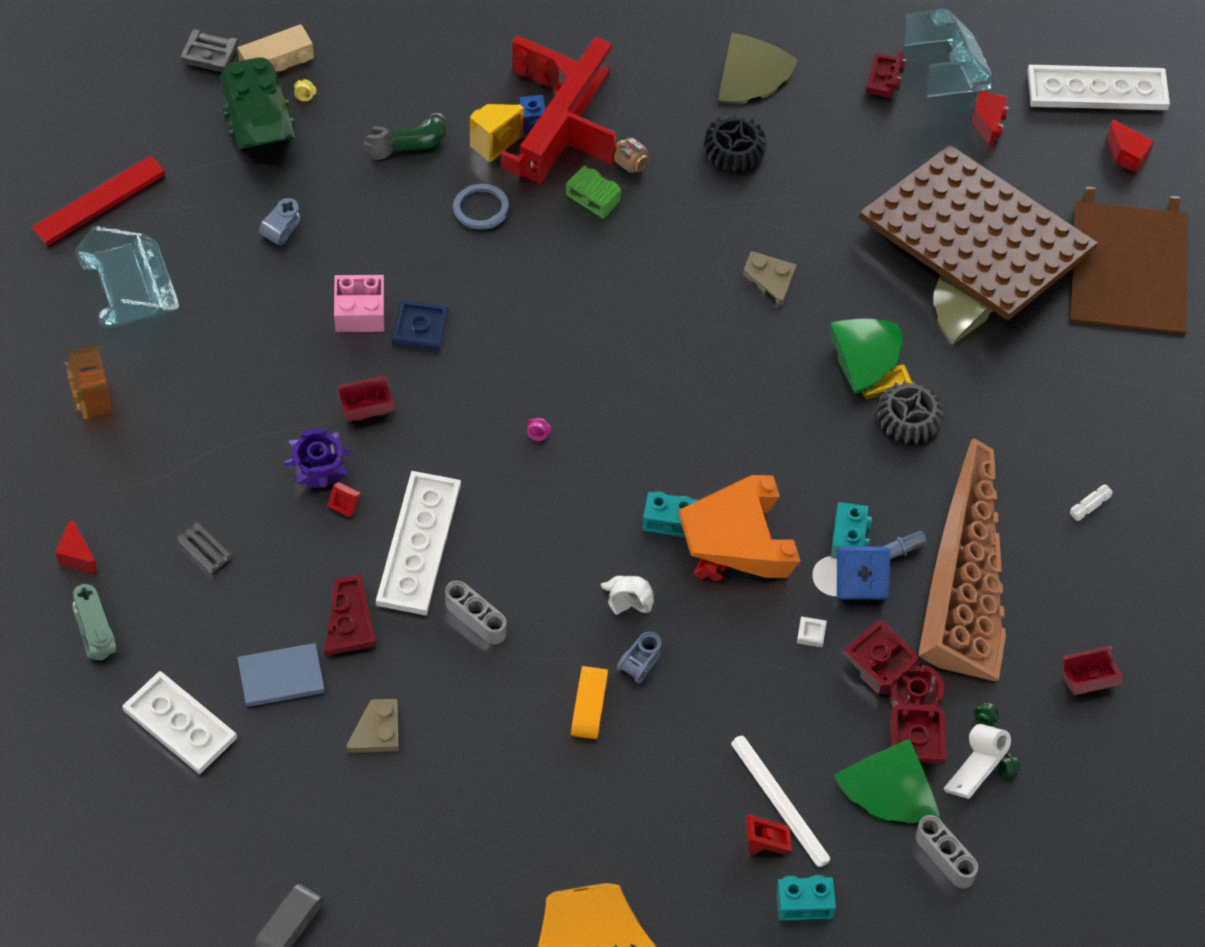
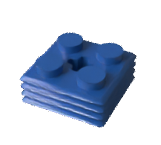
(875, 560)

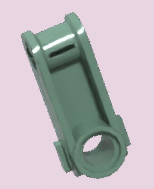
(92, 623)

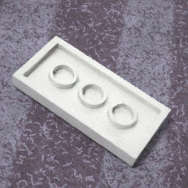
(179, 722)

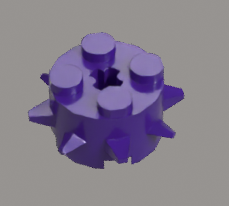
(317, 458)

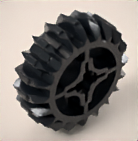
(735, 143)

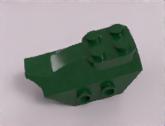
(255, 103)

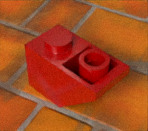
(987, 115)

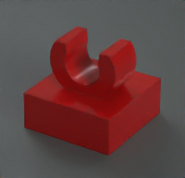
(343, 499)
(707, 568)

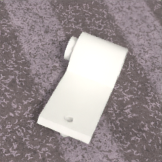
(989, 748)

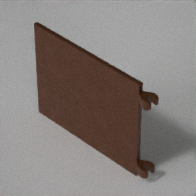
(1137, 268)

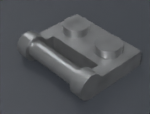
(207, 55)

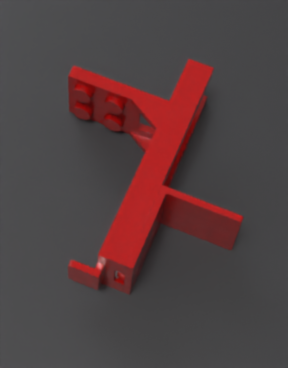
(562, 119)

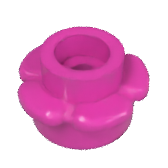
(538, 429)

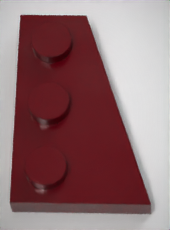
(350, 618)

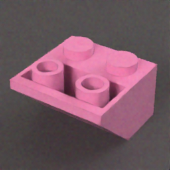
(359, 303)

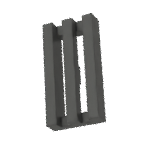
(191, 534)

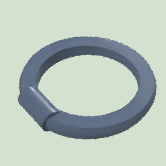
(484, 224)

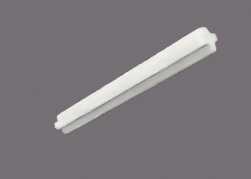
(780, 801)

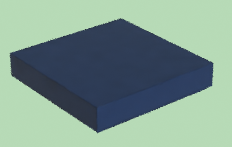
(420, 325)

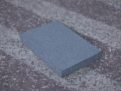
(281, 675)

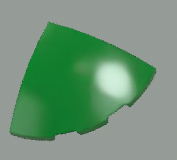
(866, 350)
(890, 785)

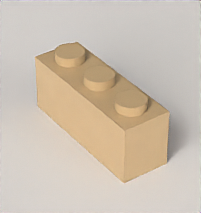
(281, 49)

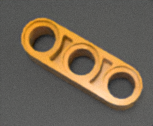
(589, 702)

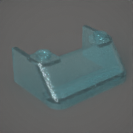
(966, 66)

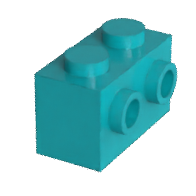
(662, 513)
(850, 527)
(805, 898)

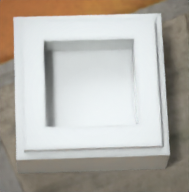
(811, 632)

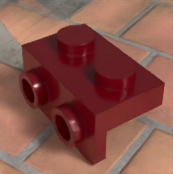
(884, 74)
(366, 398)
(1090, 670)

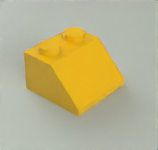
(495, 129)

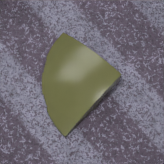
(753, 70)
(957, 310)

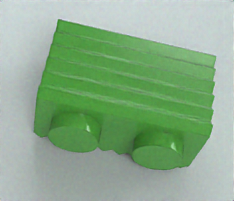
(593, 191)

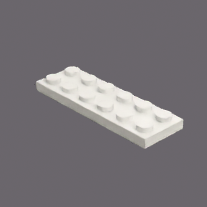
(1098, 87)
(418, 543)

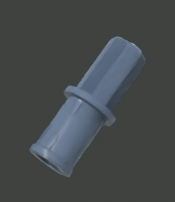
(906, 544)

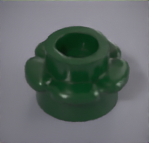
(986, 714)
(1008, 766)

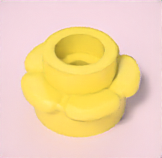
(304, 90)

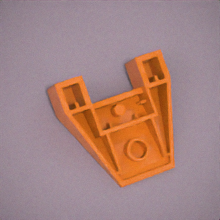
(734, 532)

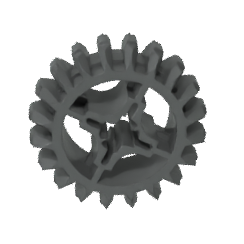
(900, 401)

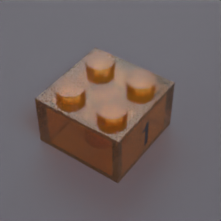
(88, 382)

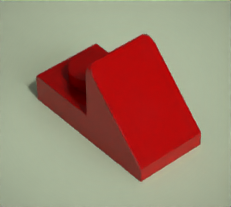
(767, 835)

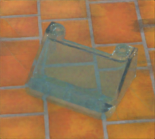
(130, 275)

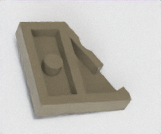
(770, 274)
(377, 728)

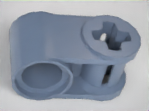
(281, 221)
(638, 660)

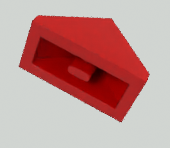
(74, 552)

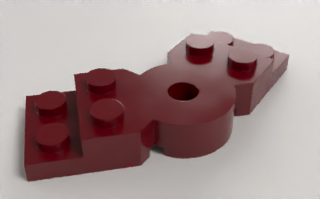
(892, 670)

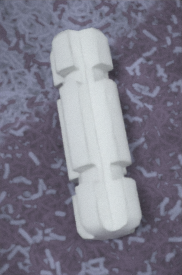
(1091, 502)

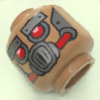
(631, 155)

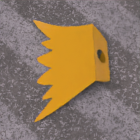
(591, 918)

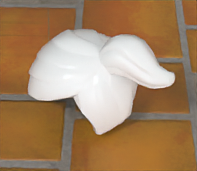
(628, 592)

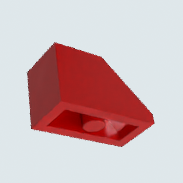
(1128, 146)

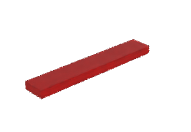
(98, 201)

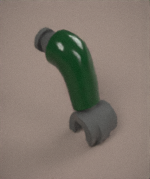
(411, 139)

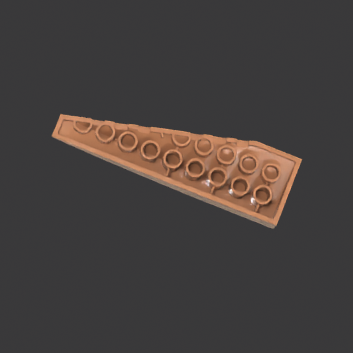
(964, 605)

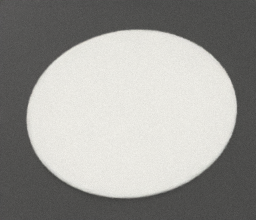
(826, 576)

